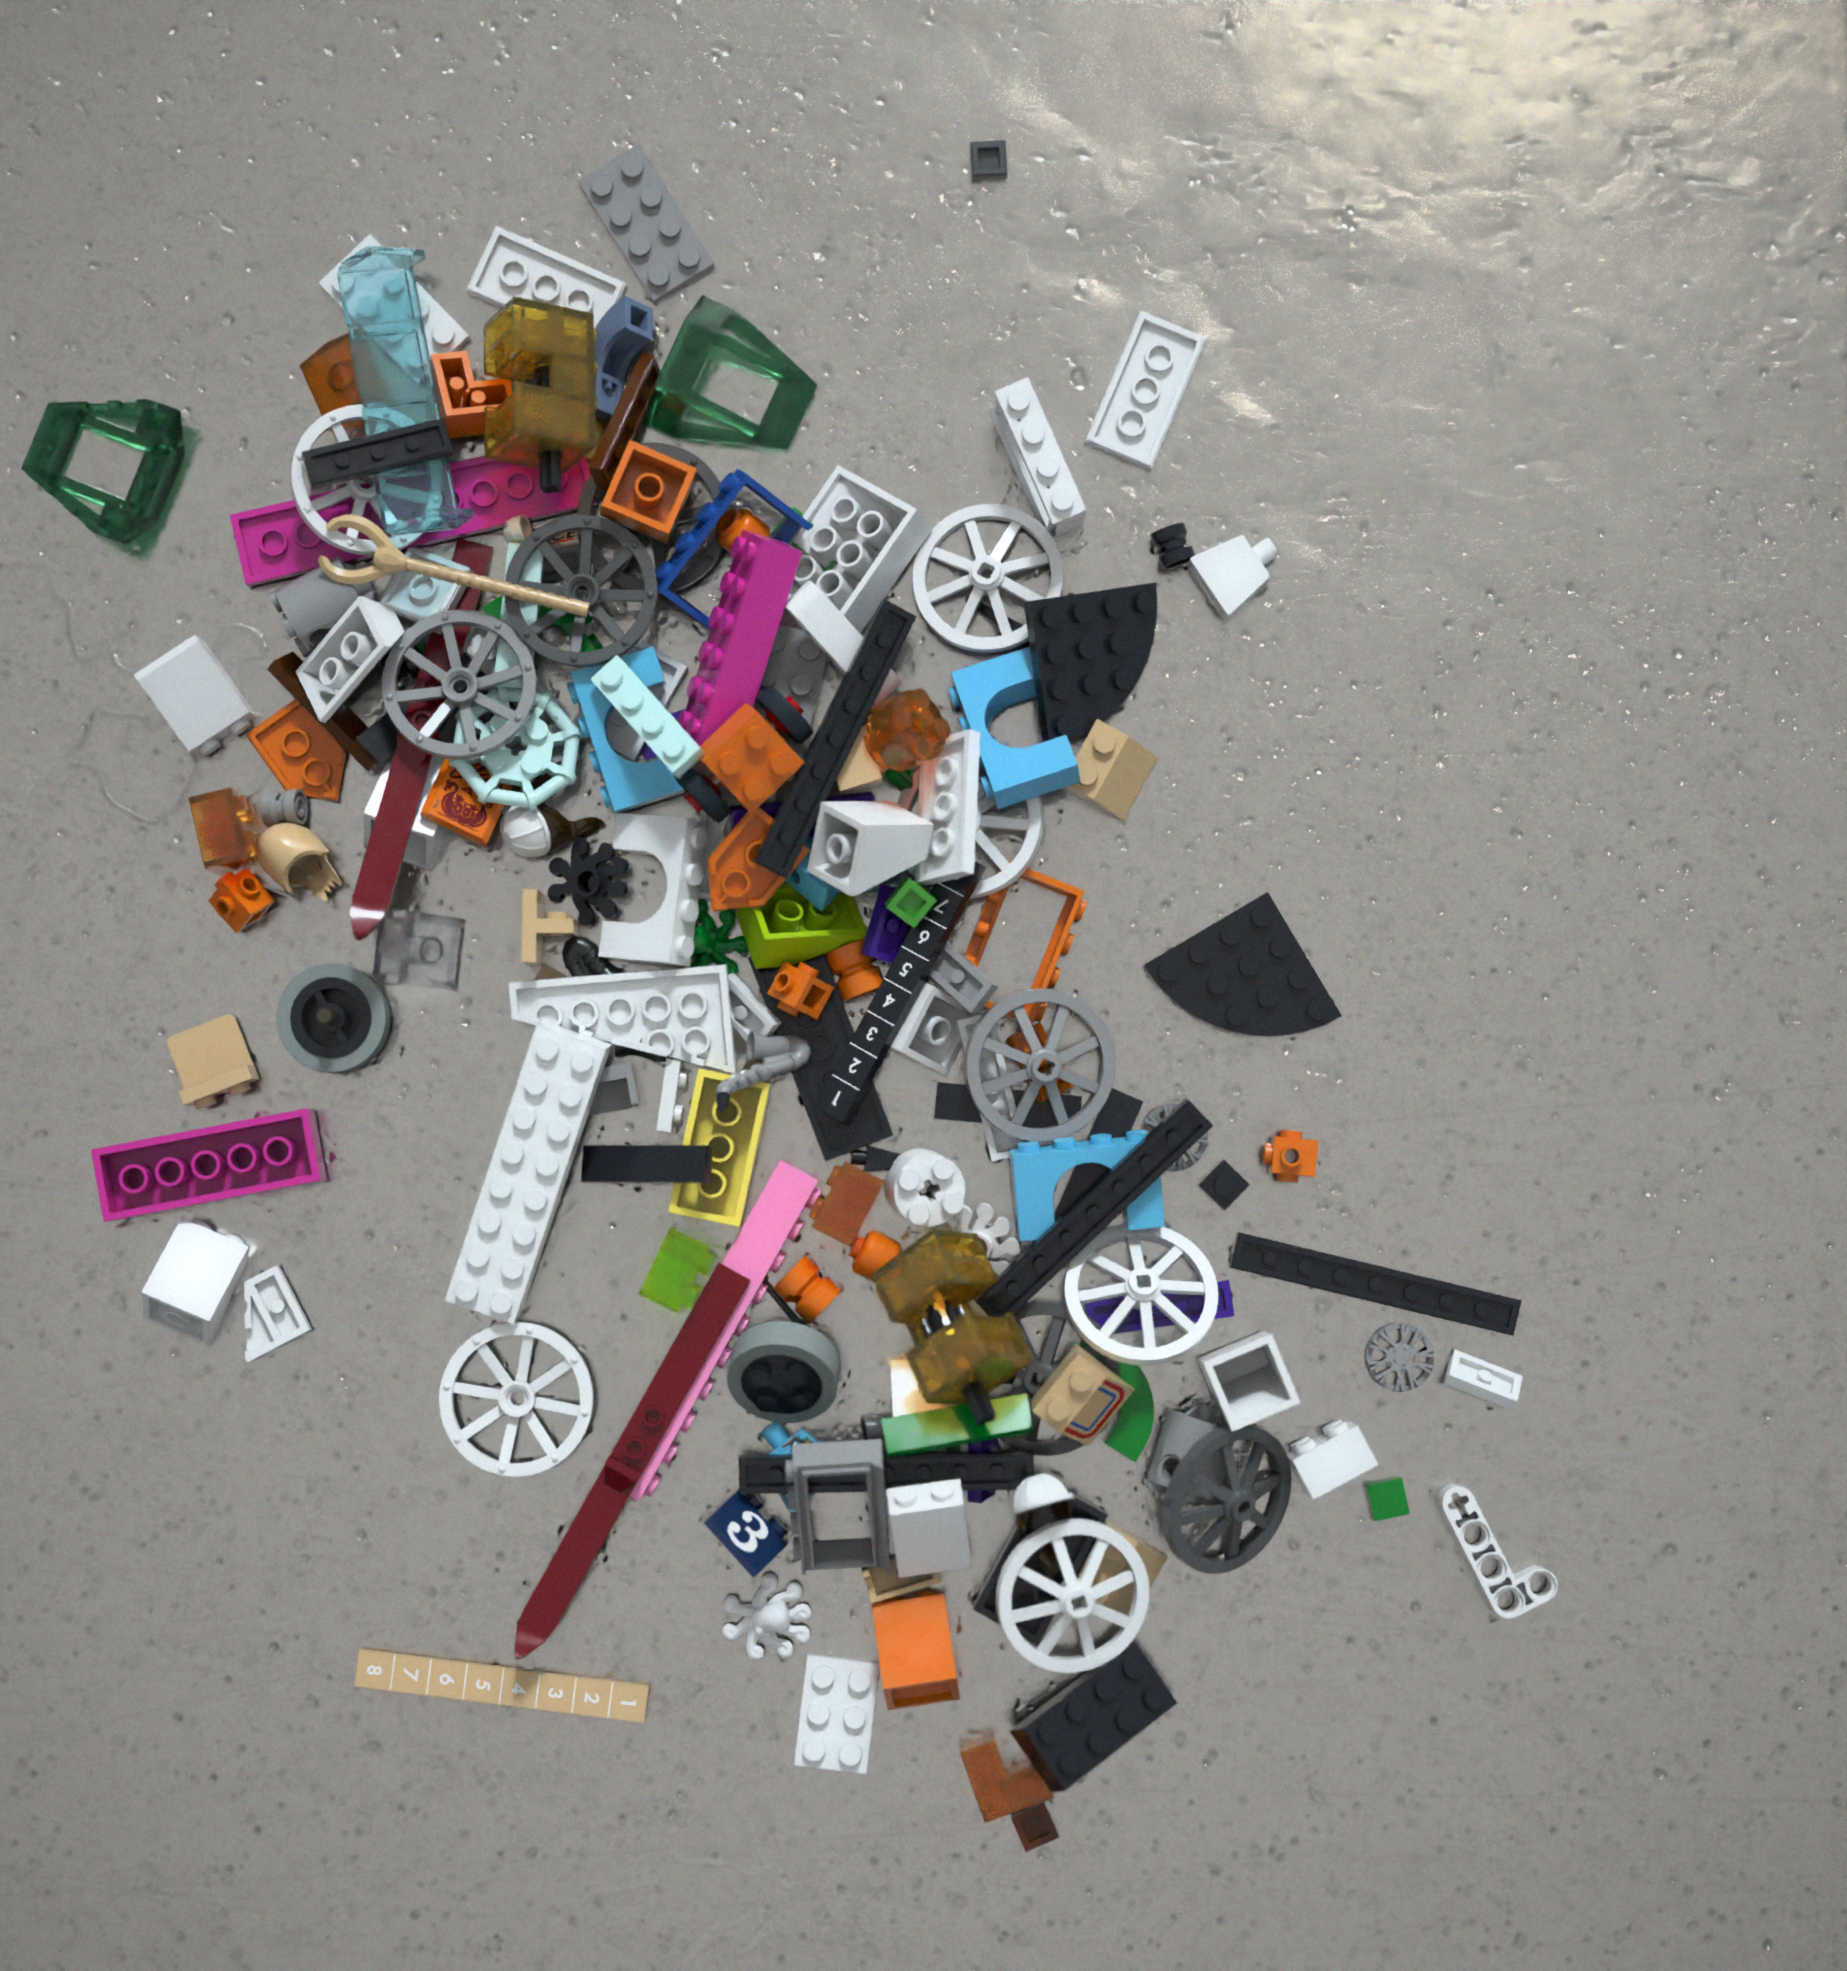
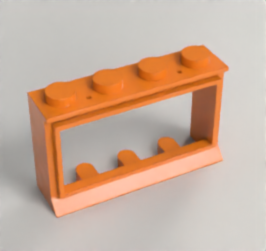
(1058, 943)

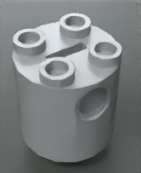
(316, 604)
(1177, 1436)

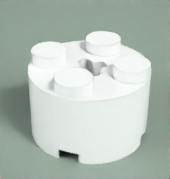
(907, 1177)

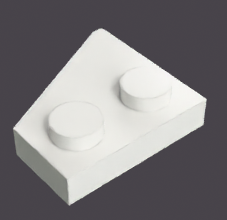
(747, 1016)
(271, 1313)

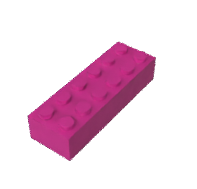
(740, 632)
(208, 1165)

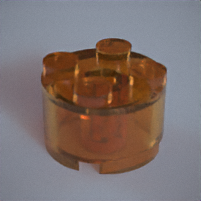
(905, 731)

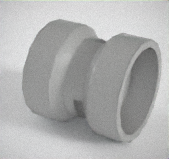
(284, 807)

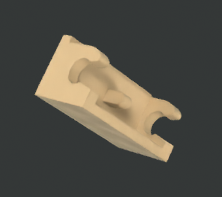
(887, 1584)

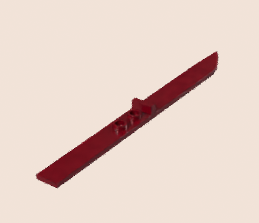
(408, 771)
(629, 1459)

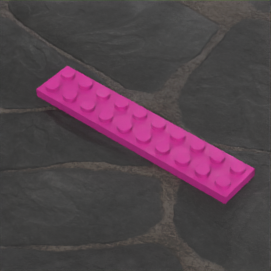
(279, 544)

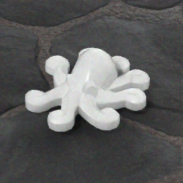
(988, 1234)
(766, 1618)

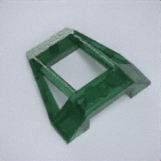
(676, 383)
(156, 433)

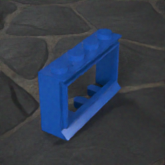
(707, 518)

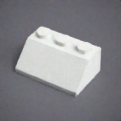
(348, 654)

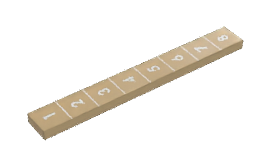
(501, 1685)

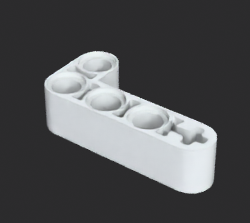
(831, 631)
(1486, 1548)

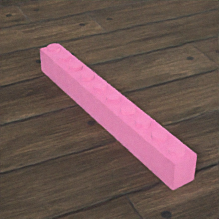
(751, 1255)

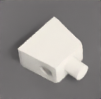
(1233, 572)

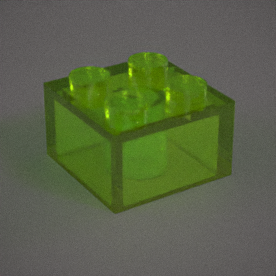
(677, 1269)

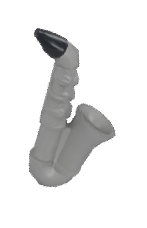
(778, 1056)

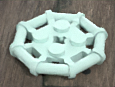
(528, 764)

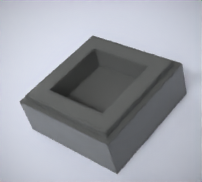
(988, 160)

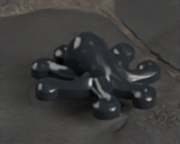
(589, 881)

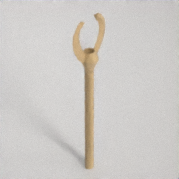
(390, 560)

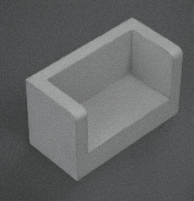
(616, 1089)

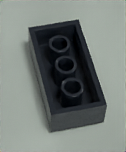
(1026, 1593)
(1093, 1718)

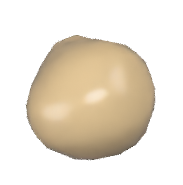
(293, 853)

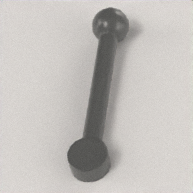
(783, 1305)

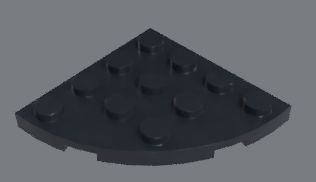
(1088, 654)
(1246, 975)

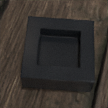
(1223, 1185)

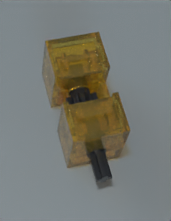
(553, 395)
(955, 1352)

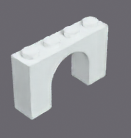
(670, 932)

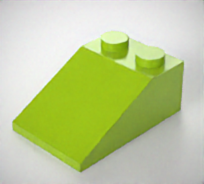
(796, 930)

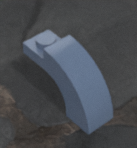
(619, 337)

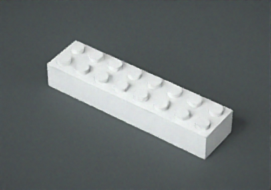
(528, 1172)

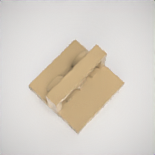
(537, 927)

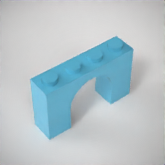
(1009, 772)
(626, 782)
(1039, 1168)

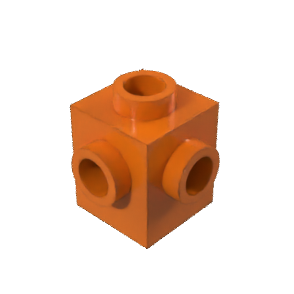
(240, 899)
(800, 990)
(1304, 1156)

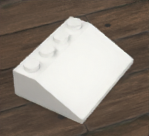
(867, 537)

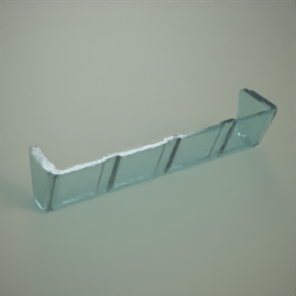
(396, 383)

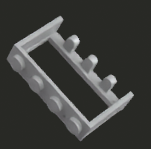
(838, 1459)

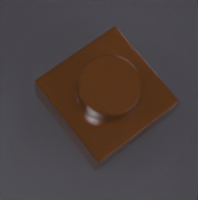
(1034, 1826)

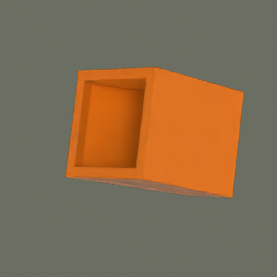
(915, 1650)

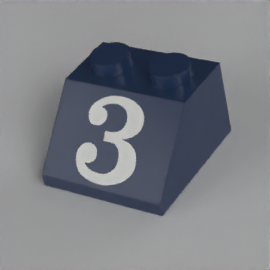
(748, 1531)

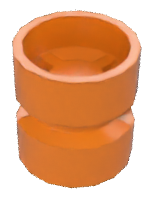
(855, 971)
(807, 1289)

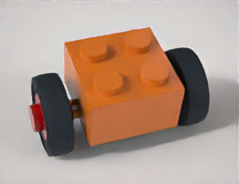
(748, 756)

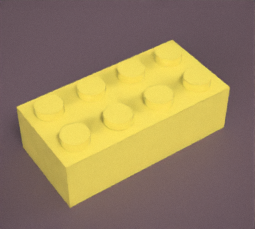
(735, 1148)

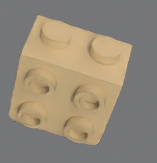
(212, 1061)

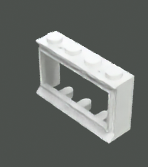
(1037, 459)

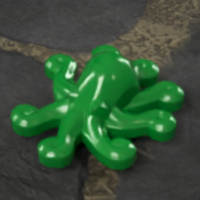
(713, 942)

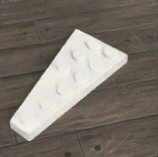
(653, 1011)

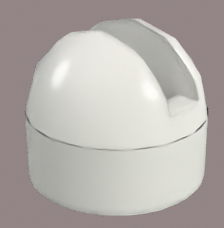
(517, 529)

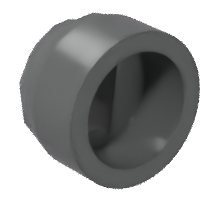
(872, 1427)

